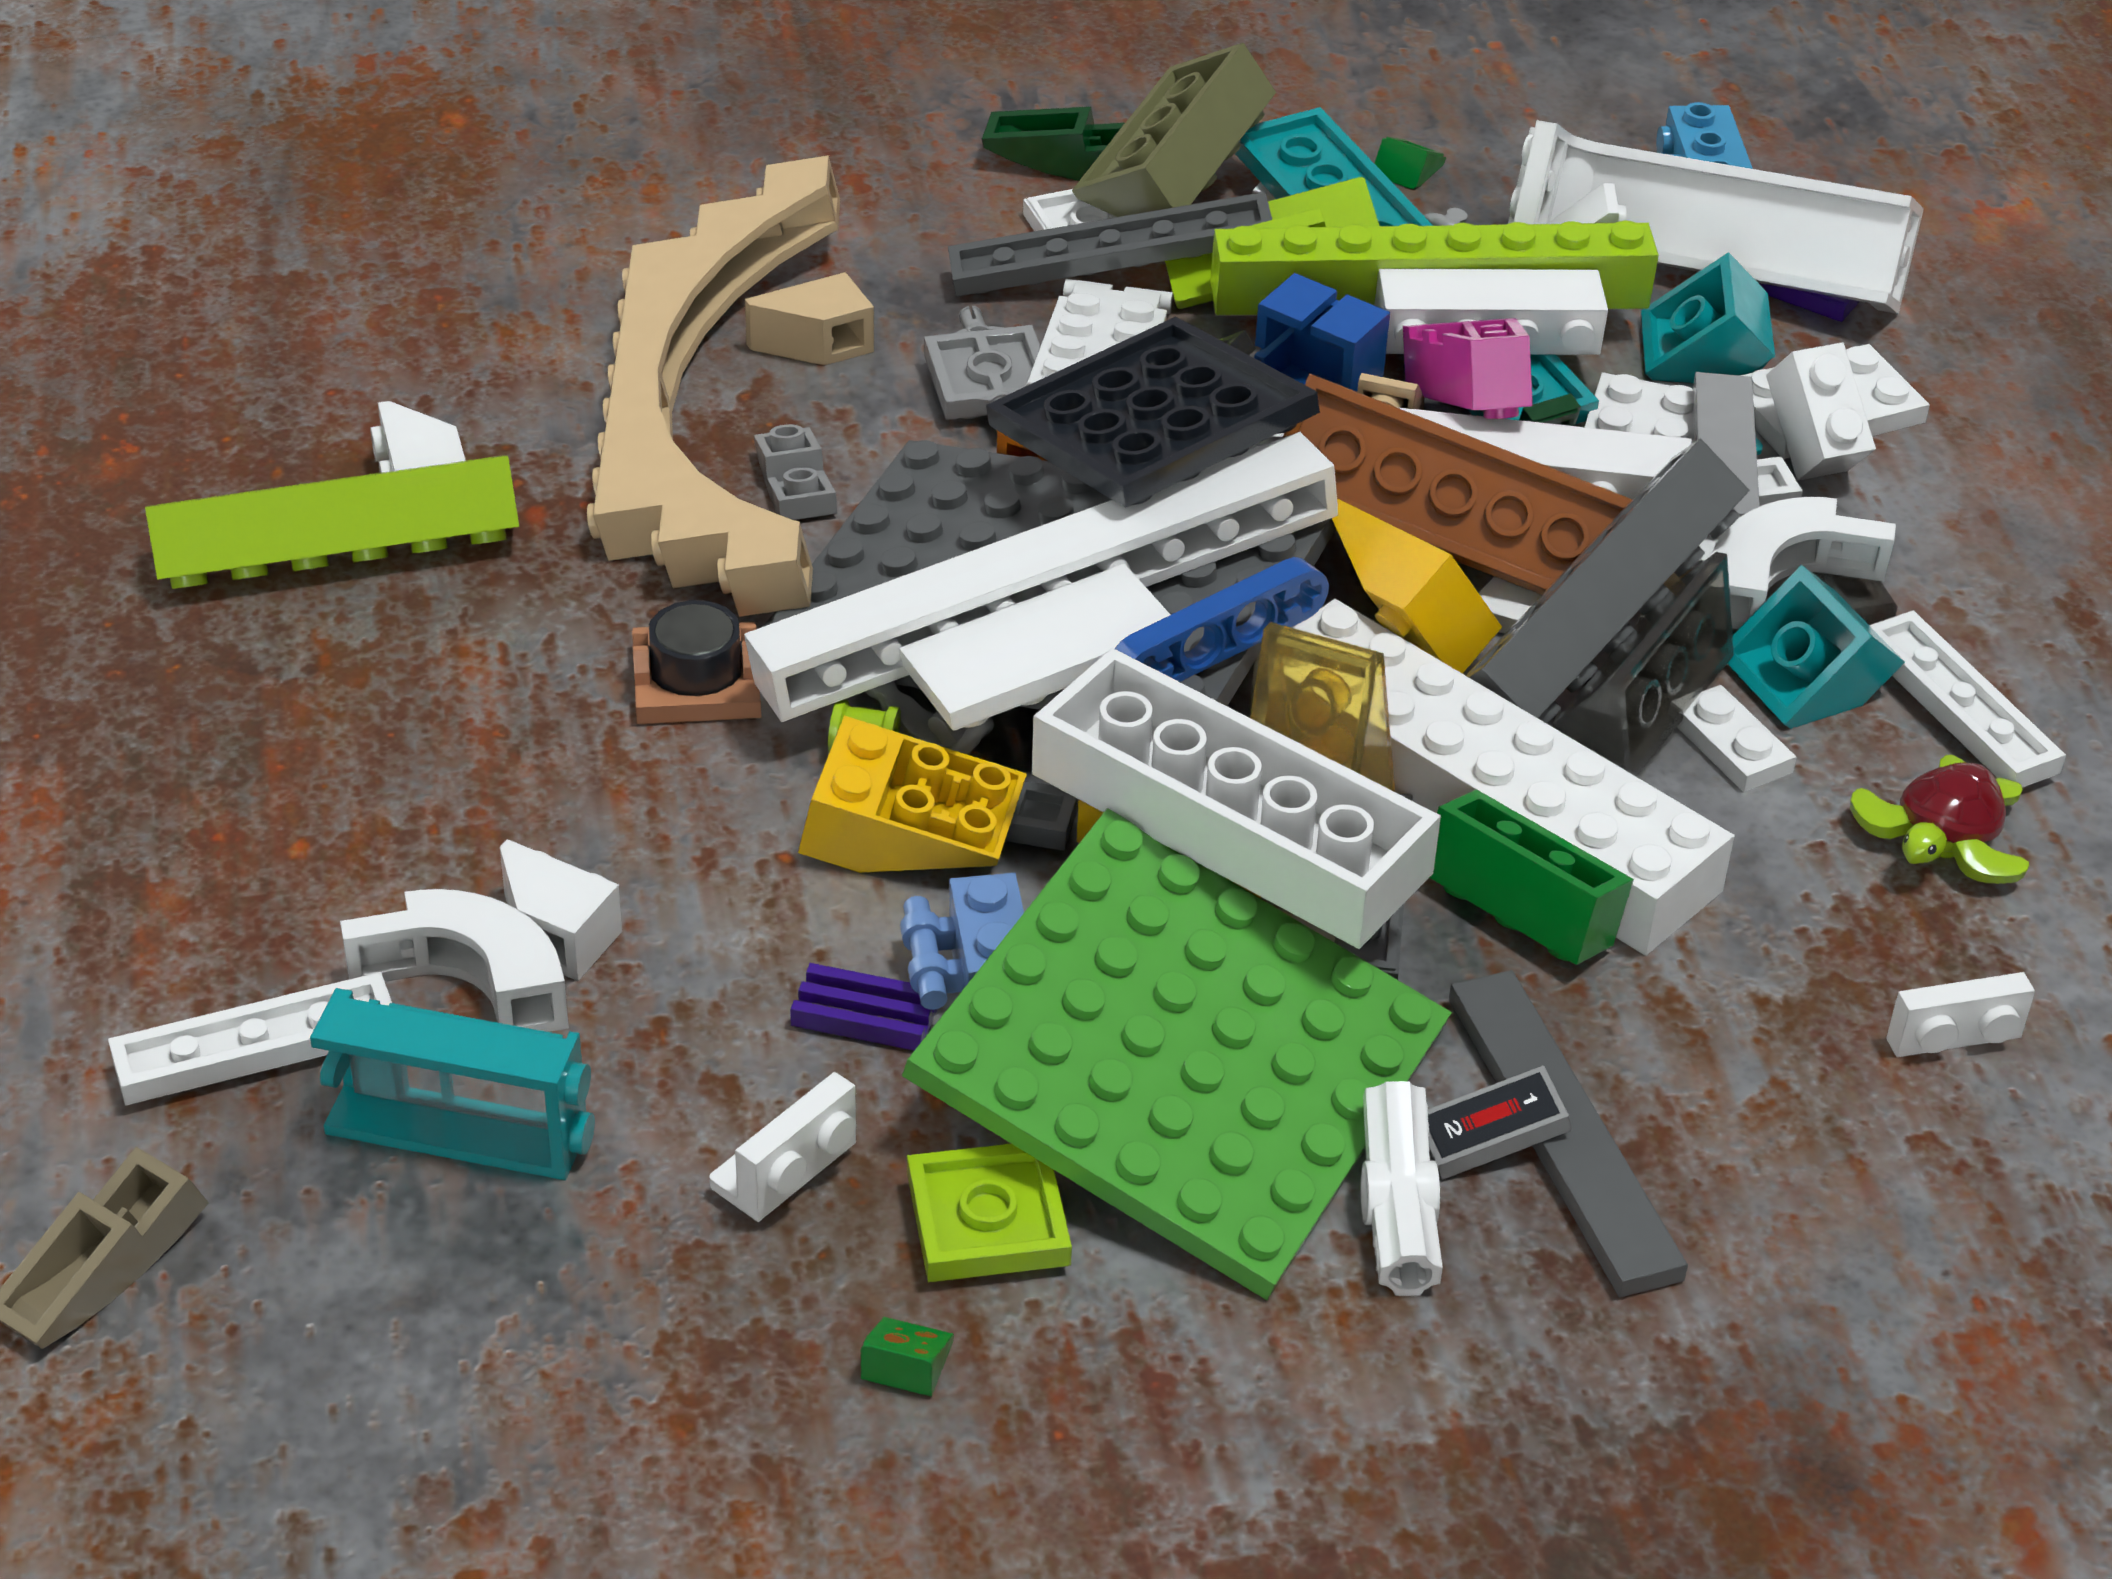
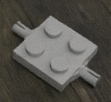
(979, 364)

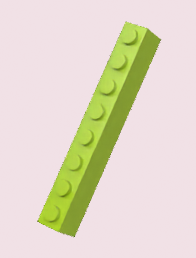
(1255, 261)

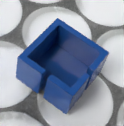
(1313, 333)

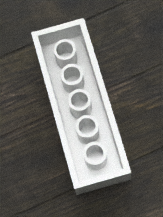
(1236, 796)

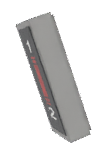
(1495, 1122)

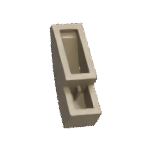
(98, 1248)

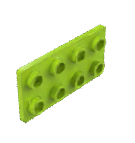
(1322, 207)

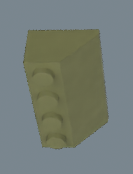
(1179, 135)

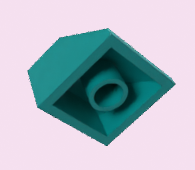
(1709, 326)
(1810, 653)

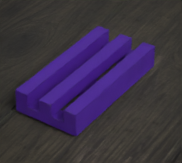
(867, 998)

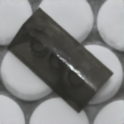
(1656, 671)

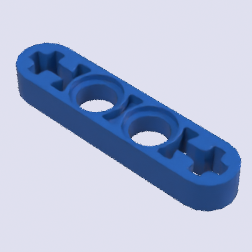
(1282, 595)

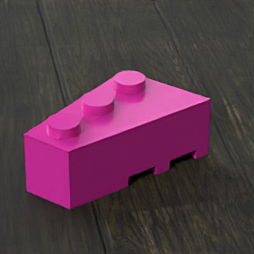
(1471, 364)

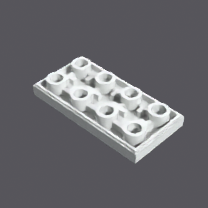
(1028, 647)

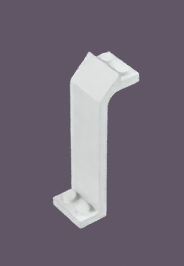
(1774, 224)

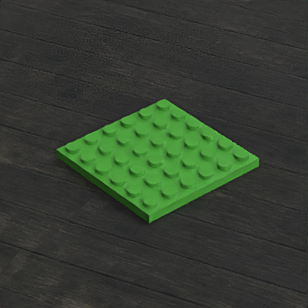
(1178, 1050)

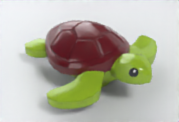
(1947, 817)

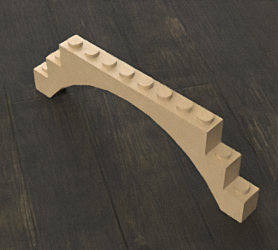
(645, 485)

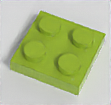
(987, 1212)

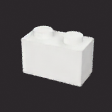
(1820, 411)

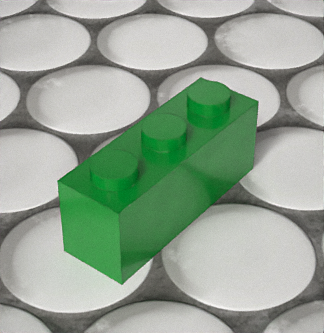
(1529, 877)

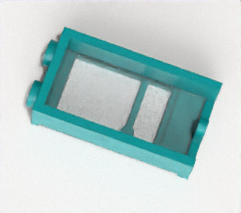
(455, 1086)

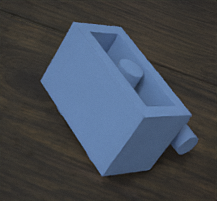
(978, 920)

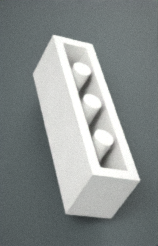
(1556, 308)

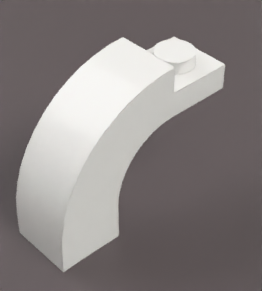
(1793, 532)
(469, 940)

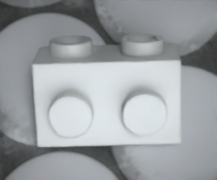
(790, 1149)

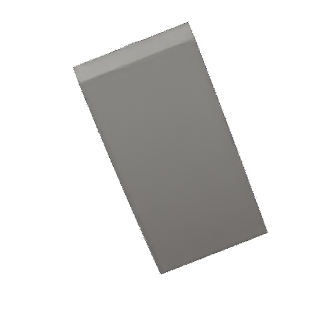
(795, 472)

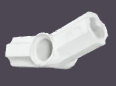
(1401, 1188)

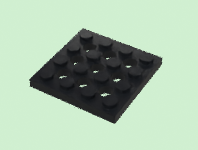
(1152, 411)

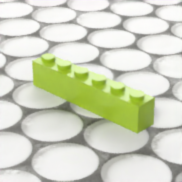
(331, 518)

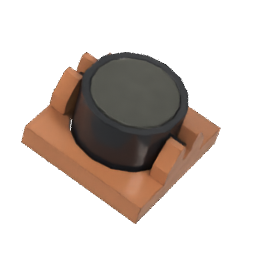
(694, 666)

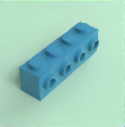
(1702, 134)

